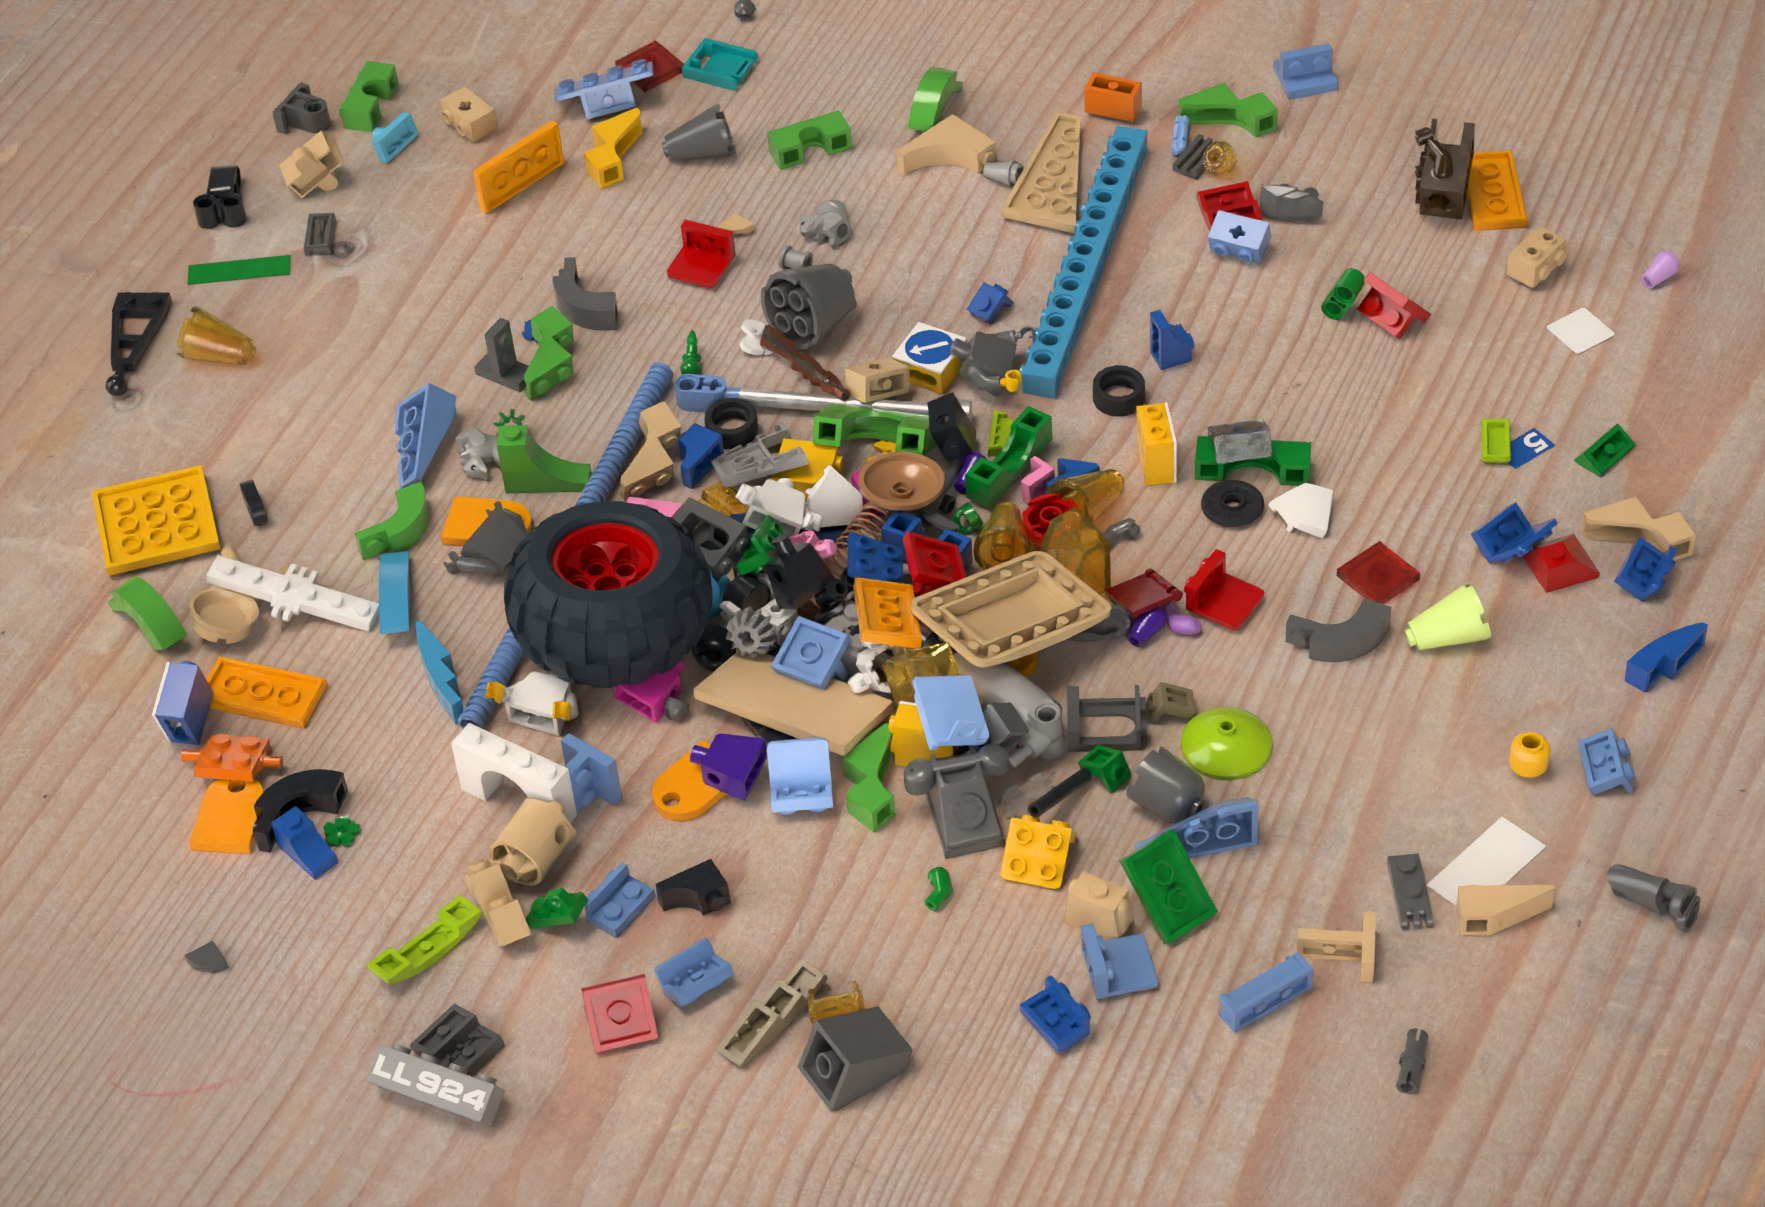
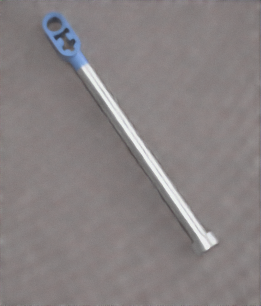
(700, 391)

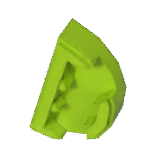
(999, 432)

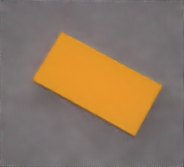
(518, 166)
(1495, 192)
(886, 613)
(264, 692)

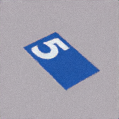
(1528, 447)

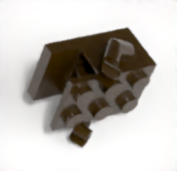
(1443, 172)

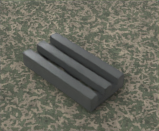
(1191, 156)
(318, 247)

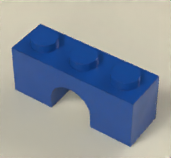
(901, 523)

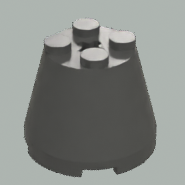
(808, 302)

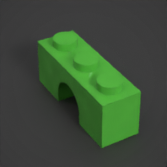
(361, 106)
(824, 131)

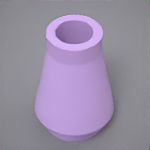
(1662, 267)

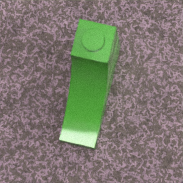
(534, 470)

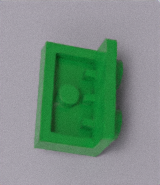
(761, 548)

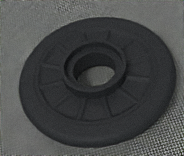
(1246, 512)

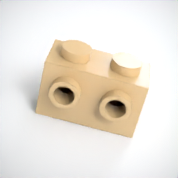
(1536, 256)

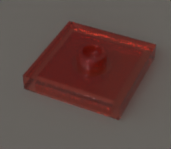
(664, 62)
(1378, 573)

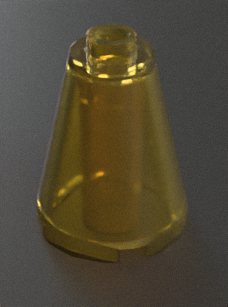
(213, 340)
(1090, 491)
(1001, 537)

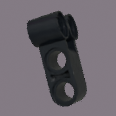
(222, 199)

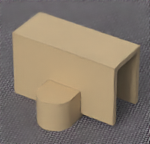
(312, 165)

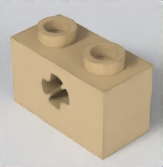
(468, 114)
(877, 380)

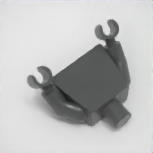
(491, 545)

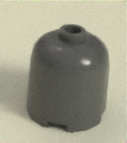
(1167, 787)

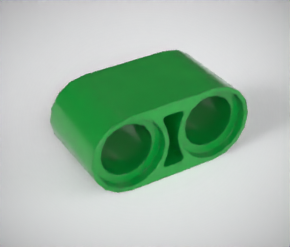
(1343, 294)

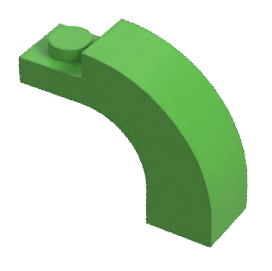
(931, 97)
(148, 611)

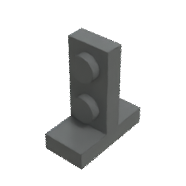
(500, 361)

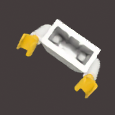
(537, 702)

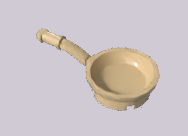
(224, 613)

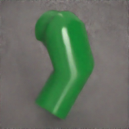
(942, 888)

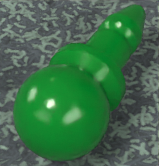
(691, 359)

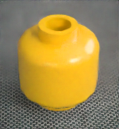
(1529, 754)

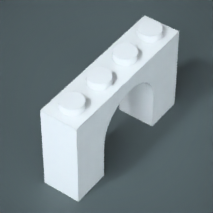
(485, 757)

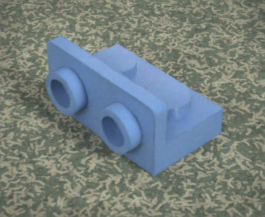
(1606, 762)
(617, 901)

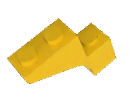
(611, 141)

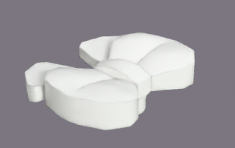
(751, 342)

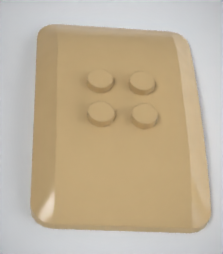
(1011, 609)

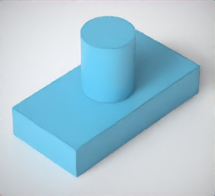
(394, 137)

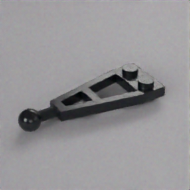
(133, 305)

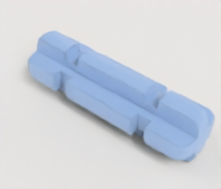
(1180, 134)

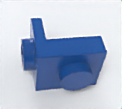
(989, 302)

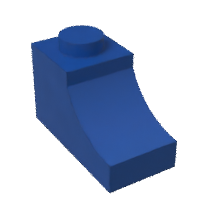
(1169, 342)
(697, 449)
(303, 843)

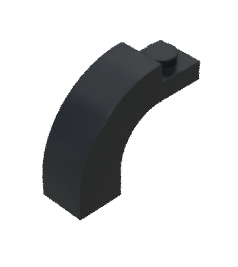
(306, 790)

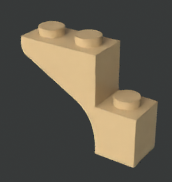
(652, 463)
(1629, 520)
(494, 898)

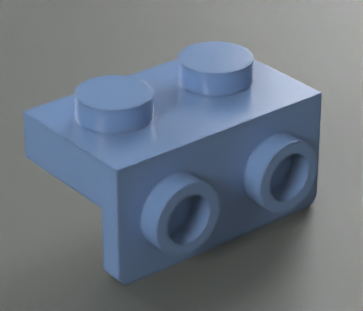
(692, 973)

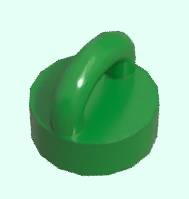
(970, 516)

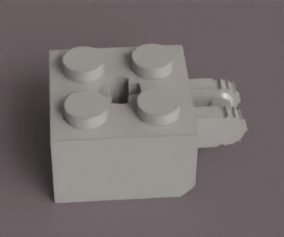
(847, 622)

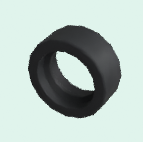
(1122, 376)
(733, 408)

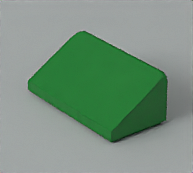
(1606, 451)

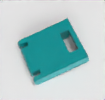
(725, 67)

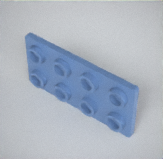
(605, 92)

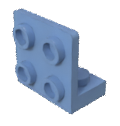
(1117, 964)

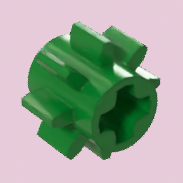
(506, 419)

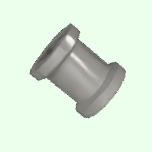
(794, 259)

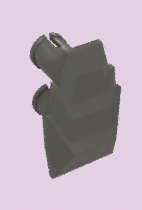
(1289, 203)

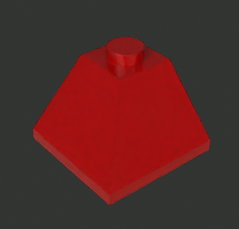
(1560, 563)

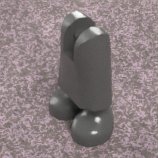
(1656, 894)

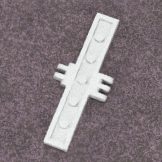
(293, 593)

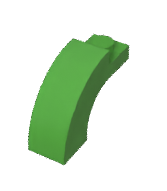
(401, 529)

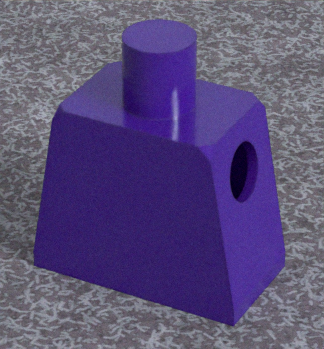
(731, 763)

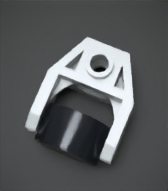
(757, 592)

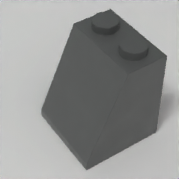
(853, 1055)

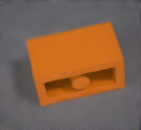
(1113, 97)

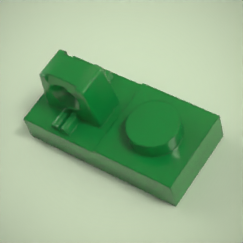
(556, 909)

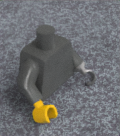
(989, 359)

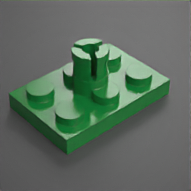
(1168, 886)

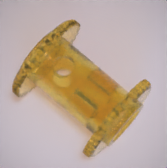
(834, 1004)

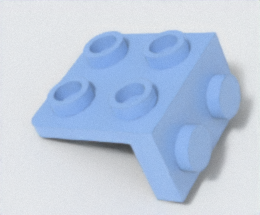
(800, 775)

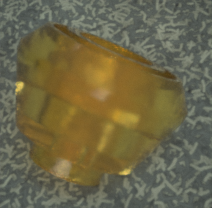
(1219, 158)

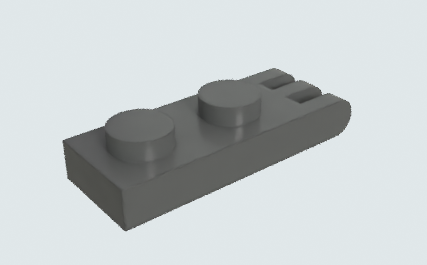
(1409, 889)

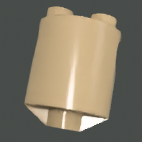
(532, 841)

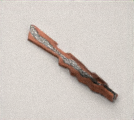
(805, 363)

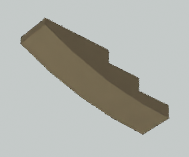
(771, 1015)

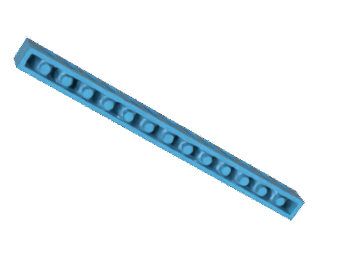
(1084, 263)

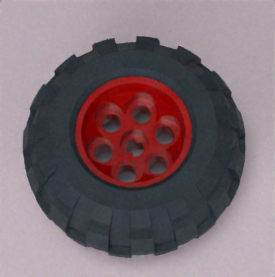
(607, 594)

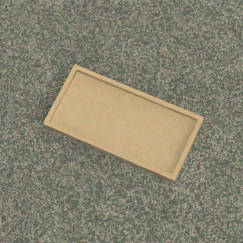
(791, 706)

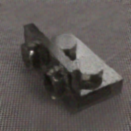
(1240, 441)

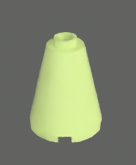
(1450, 621)

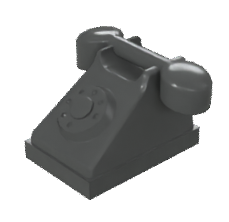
(961, 797)

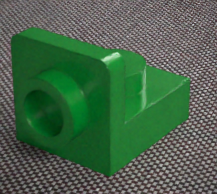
(1108, 765)

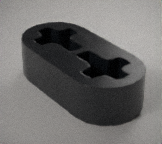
(253, 502)

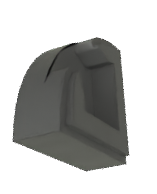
(207, 958)

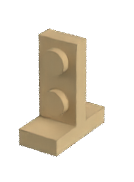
(1342, 945)

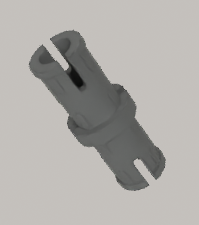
(1412, 1061)

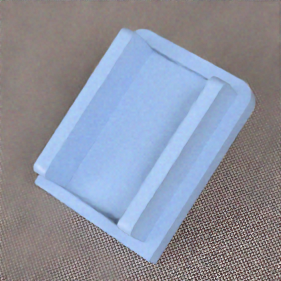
(950, 711)

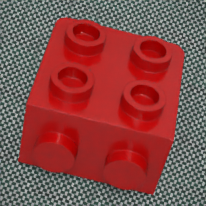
(704, 254)
(1219, 595)

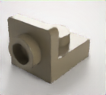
(1170, 700)

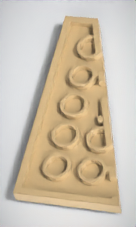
(1049, 181)

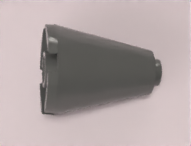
(700, 137)

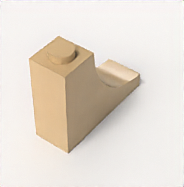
(948, 144)

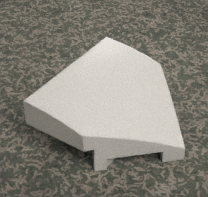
(834, 499)
(1305, 508)

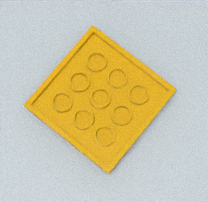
(155, 520)

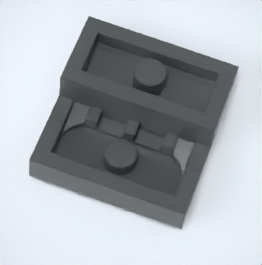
(458, 1040)

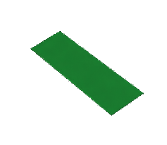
(238, 269)

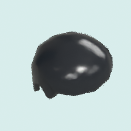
(713, 647)

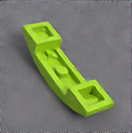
(430, 945)

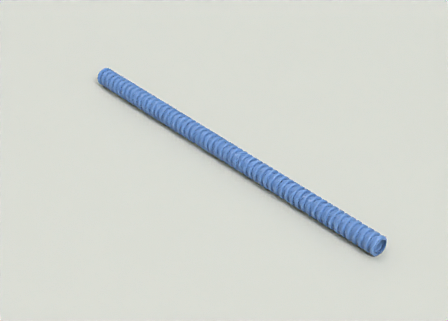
(597, 489)

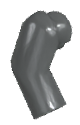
(1125, 526)

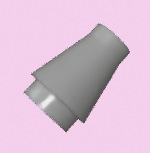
(1003, 172)

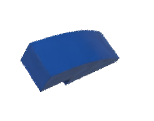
(1665, 656)

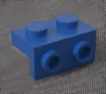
(1644, 569)
(1057, 1015)

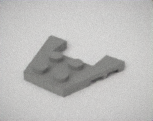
(755, 460)

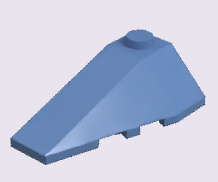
(422, 425)
(1217, 828)

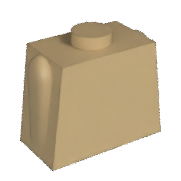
(1099, 903)

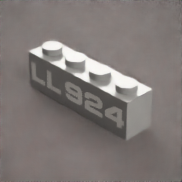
(436, 1085)

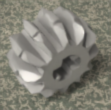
(751, 632)

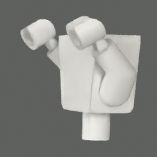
(781, 503)

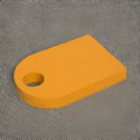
(469, 513)
(685, 784)
(226, 817)

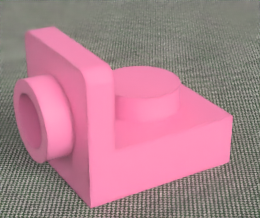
(1035, 482)

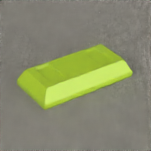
(1496, 441)

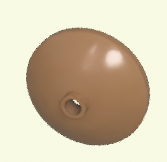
(901, 481)

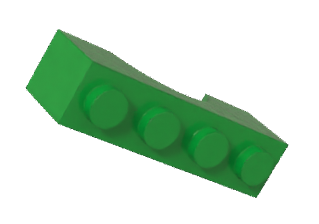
(1028, 438)
(1288, 462)

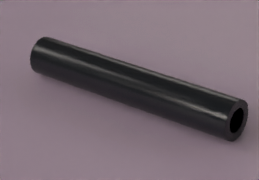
(1059, 792)

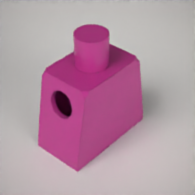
(650, 696)

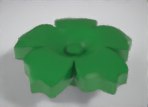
(341, 832)

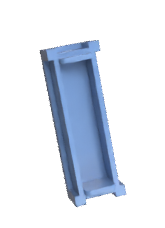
(1266, 992)

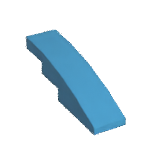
(394, 592)
(439, 671)

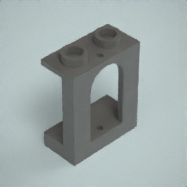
(719, 560)
(1101, 707)

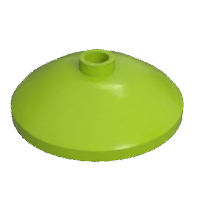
(1226, 743)

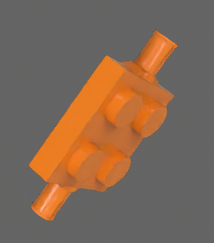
(232, 757)

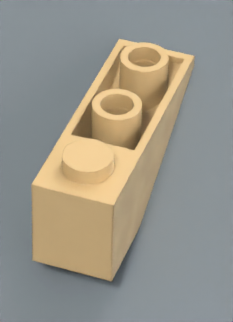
(1498, 907)

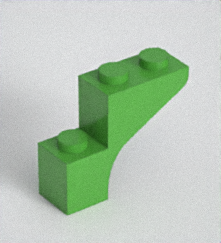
(1221, 106)
(551, 360)
(866, 768)

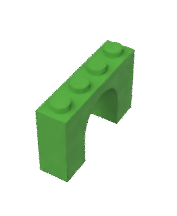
(845, 422)

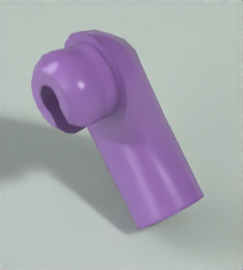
(1181, 623)

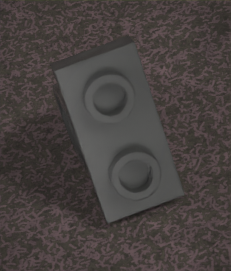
(302, 111)

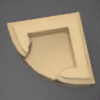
(737, 224)

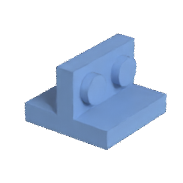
(1306, 71)
(812, 654)
(590, 773)

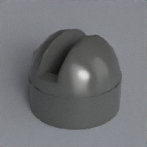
(744, 9)
(675, 709)

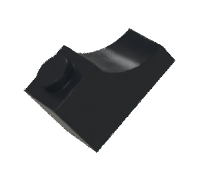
(695, 888)

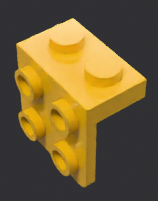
(1037, 852)

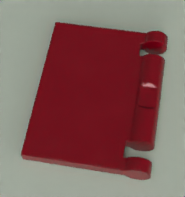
(1144, 593)

